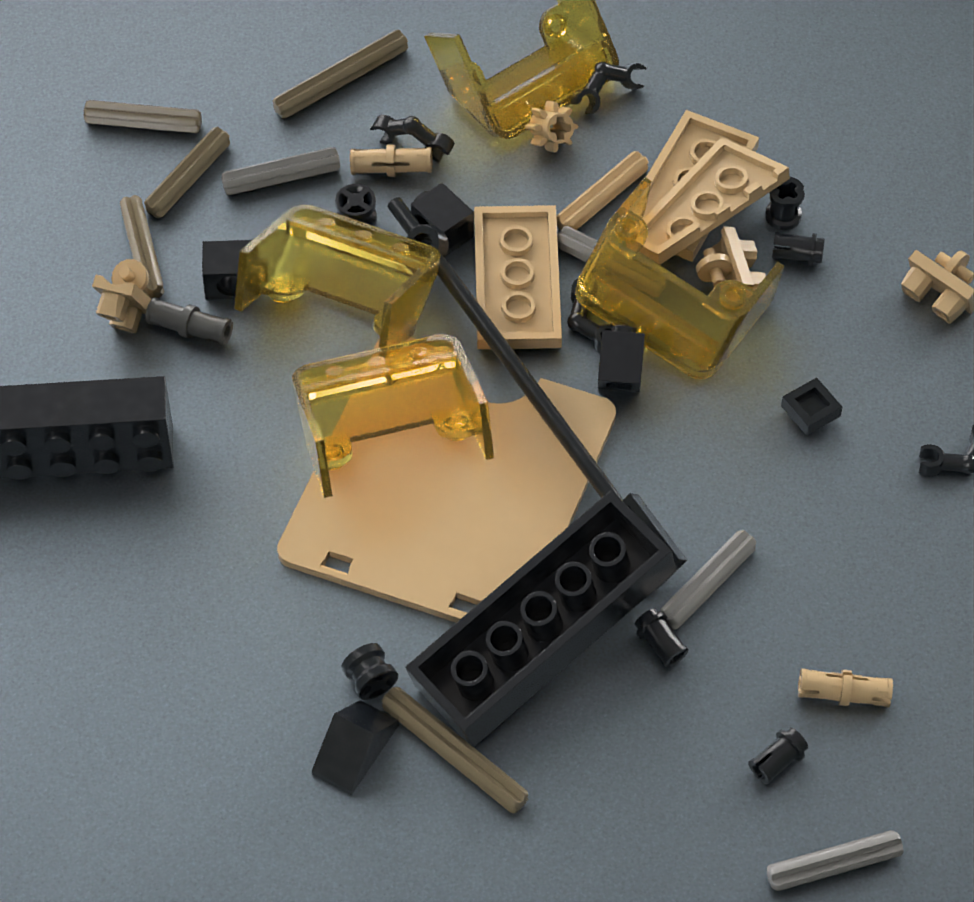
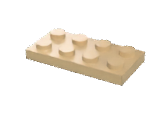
(684, 148)
(519, 274)

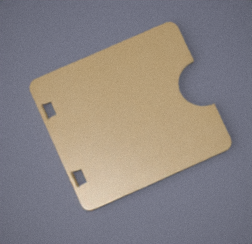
(436, 517)

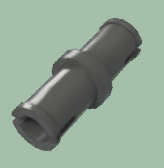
(189, 321)

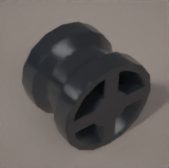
(357, 203)
(369, 671)

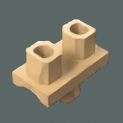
(730, 261)
(955, 293)
(124, 299)

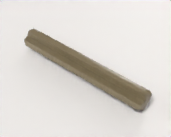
(340, 74)
(455, 750)

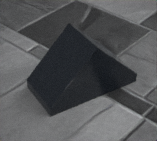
(353, 745)

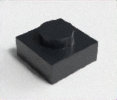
(811, 406)

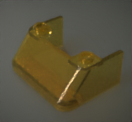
(503, 103)
(342, 262)
(677, 319)
(386, 394)

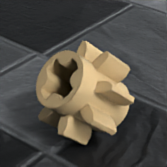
(562, 126)

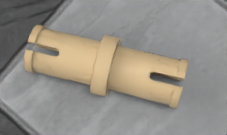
(391, 160)
(845, 687)

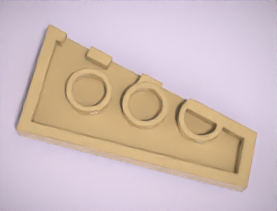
(709, 195)

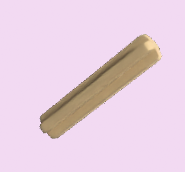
(603, 191)

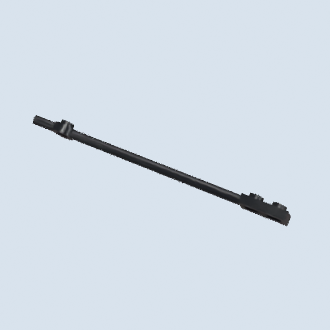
(560, 428)

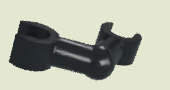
(601, 72)
(412, 125)
(579, 322)
(946, 461)

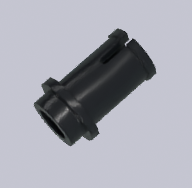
(801, 247)
(660, 636)
(779, 754)

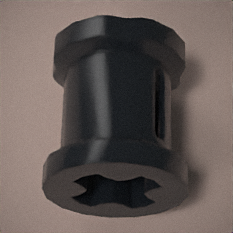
(784, 208)

